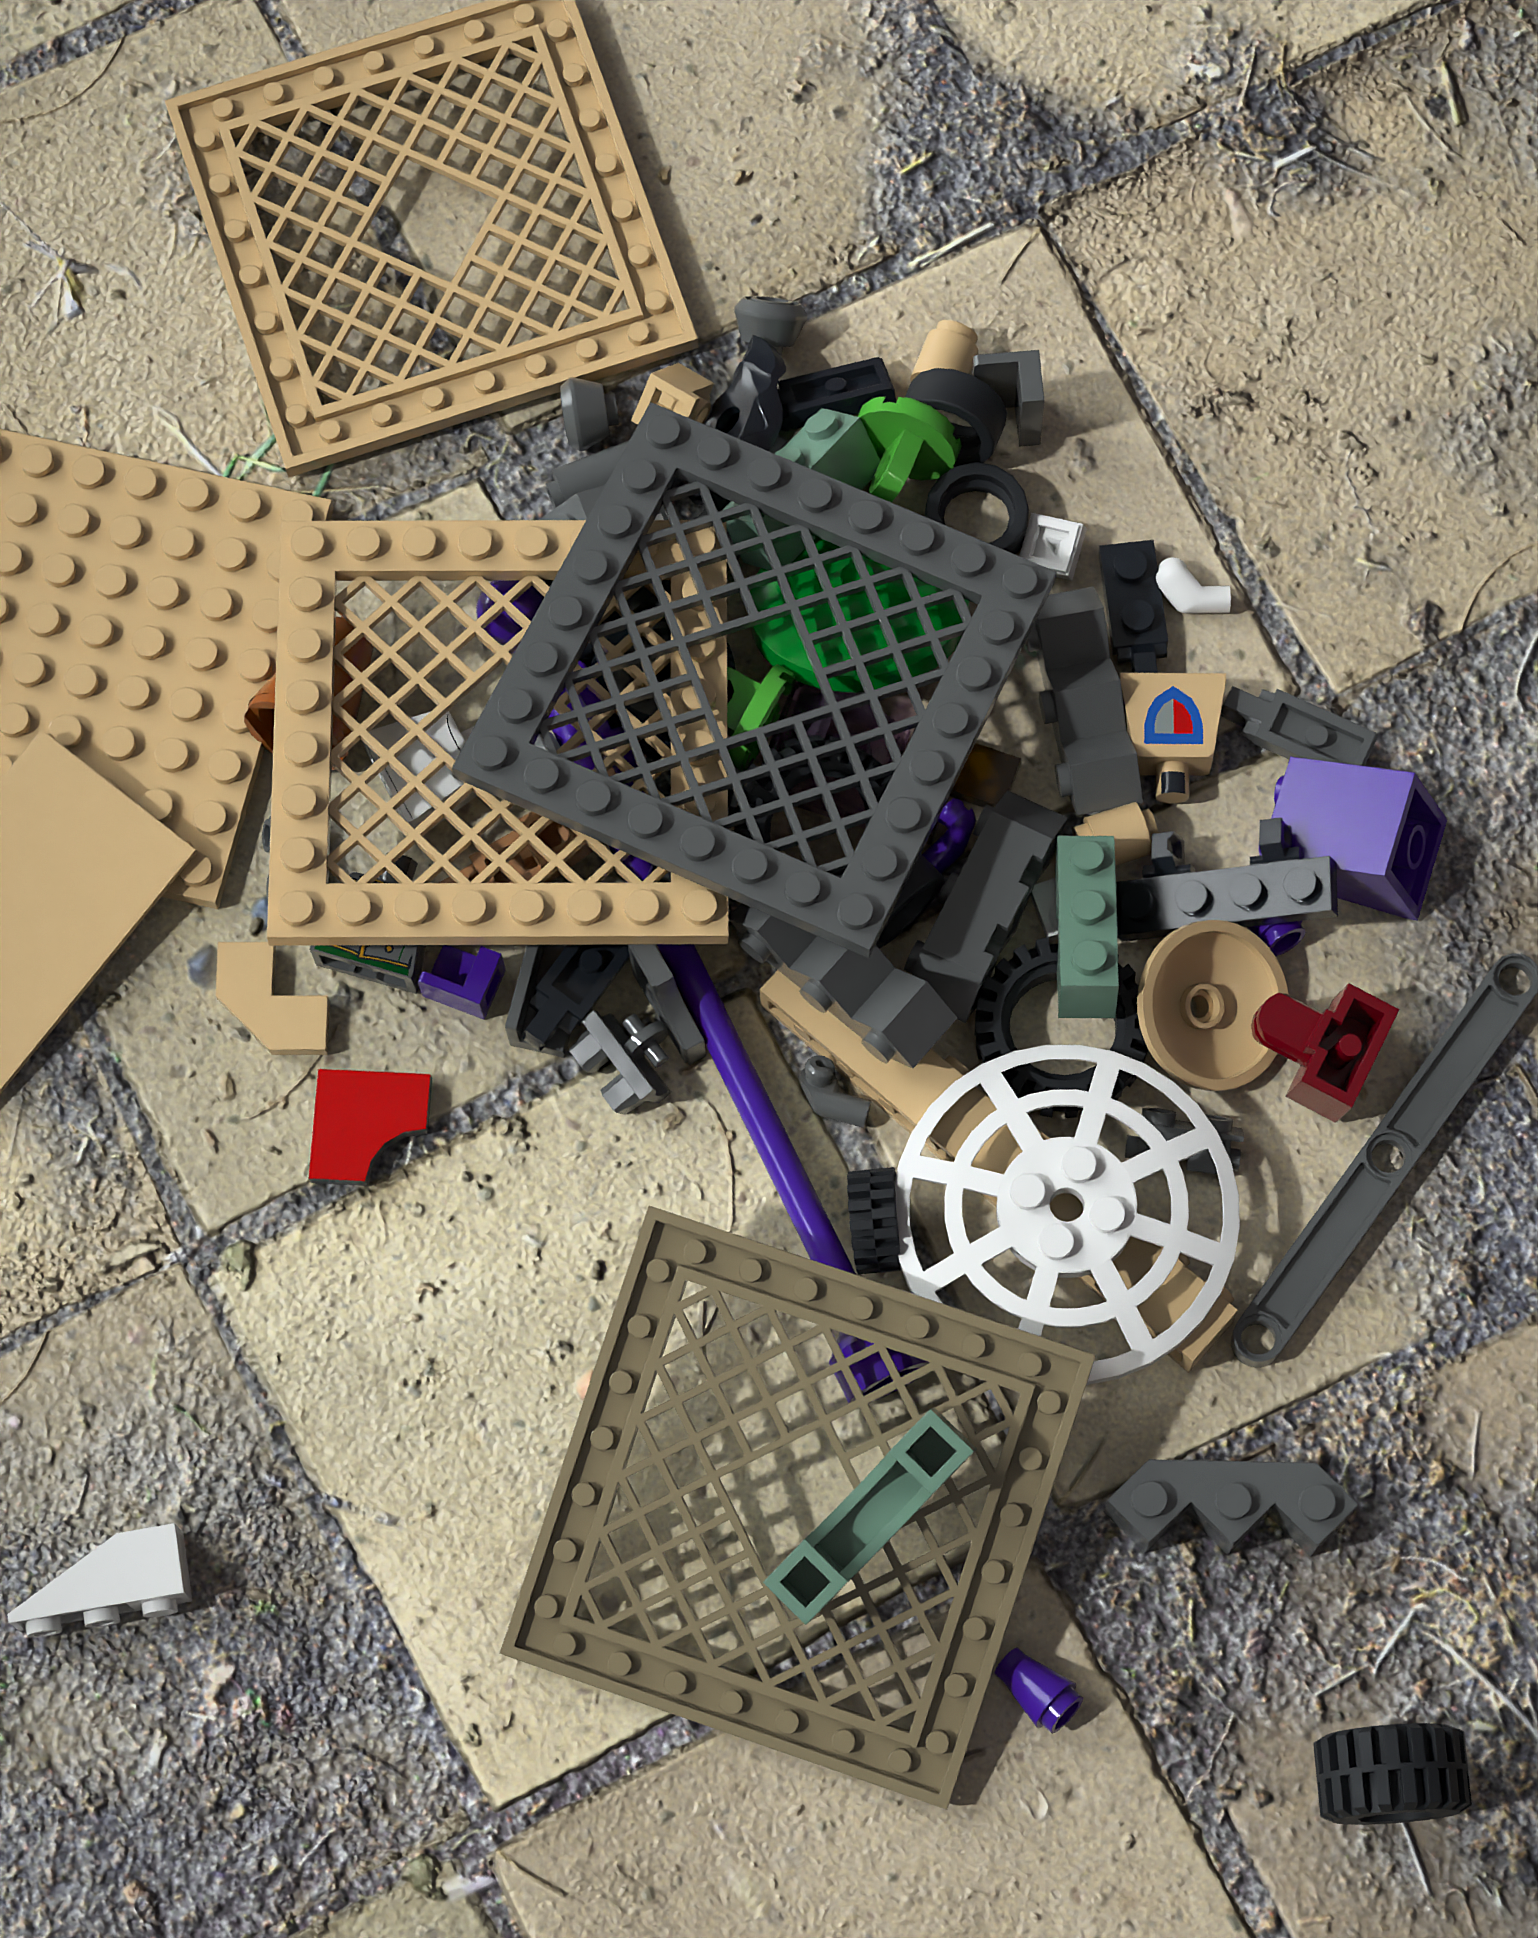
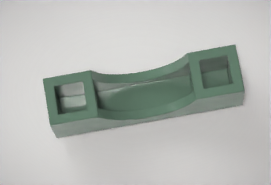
(870, 1515)

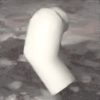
(1186, 592)

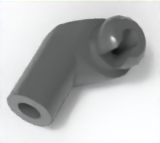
(827, 1096)

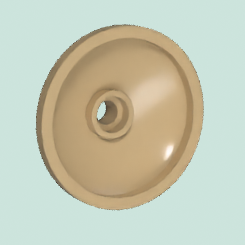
(1229, 979)

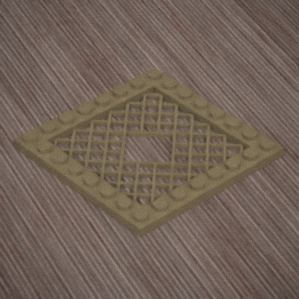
(545, 1617)

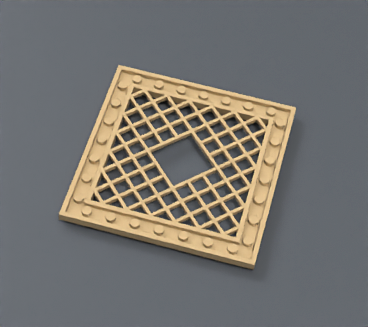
(458, 391)
(524, 912)

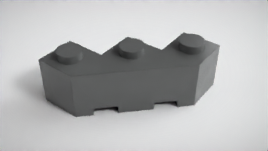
(1084, 703)
(986, 900)
(883, 1005)
(1230, 1501)

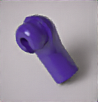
(954, 841)

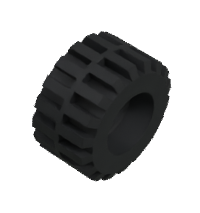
(1392, 1774)

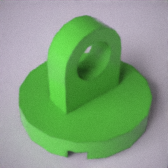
(909, 441)
(754, 707)

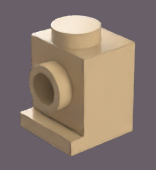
(681, 392)

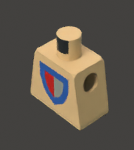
(1173, 726)

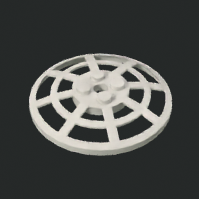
(1093, 1176)

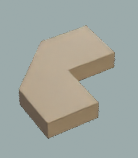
(278, 1022)

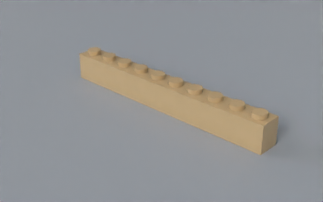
(909, 1092)

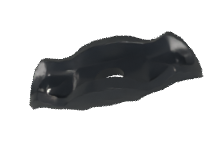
(755, 397)

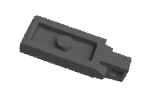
(1297, 727)

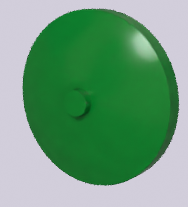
(782, 644)

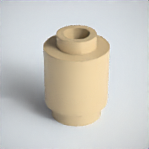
(947, 347)
(1128, 825)

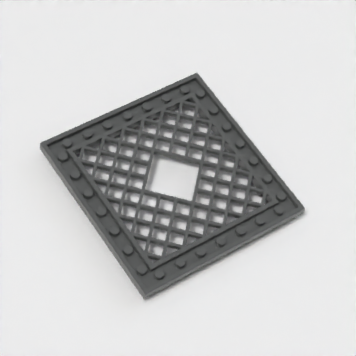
(842, 910)

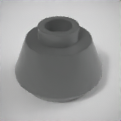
(771, 319)
(587, 412)

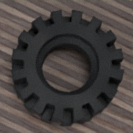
(873, 1220)

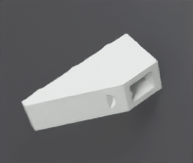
(122, 1575)

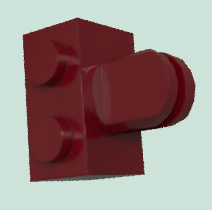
(1330, 1046)

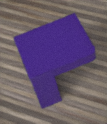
(464, 979)

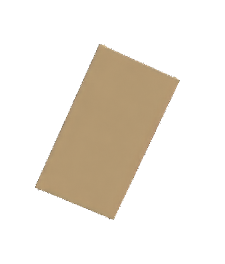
(73, 886)

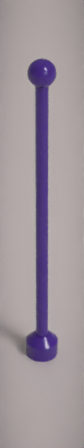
(736, 1071)

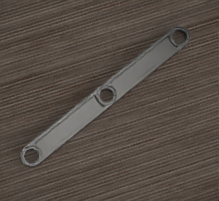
(1365, 1189)

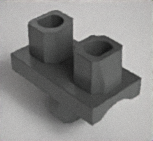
(608, 1041)

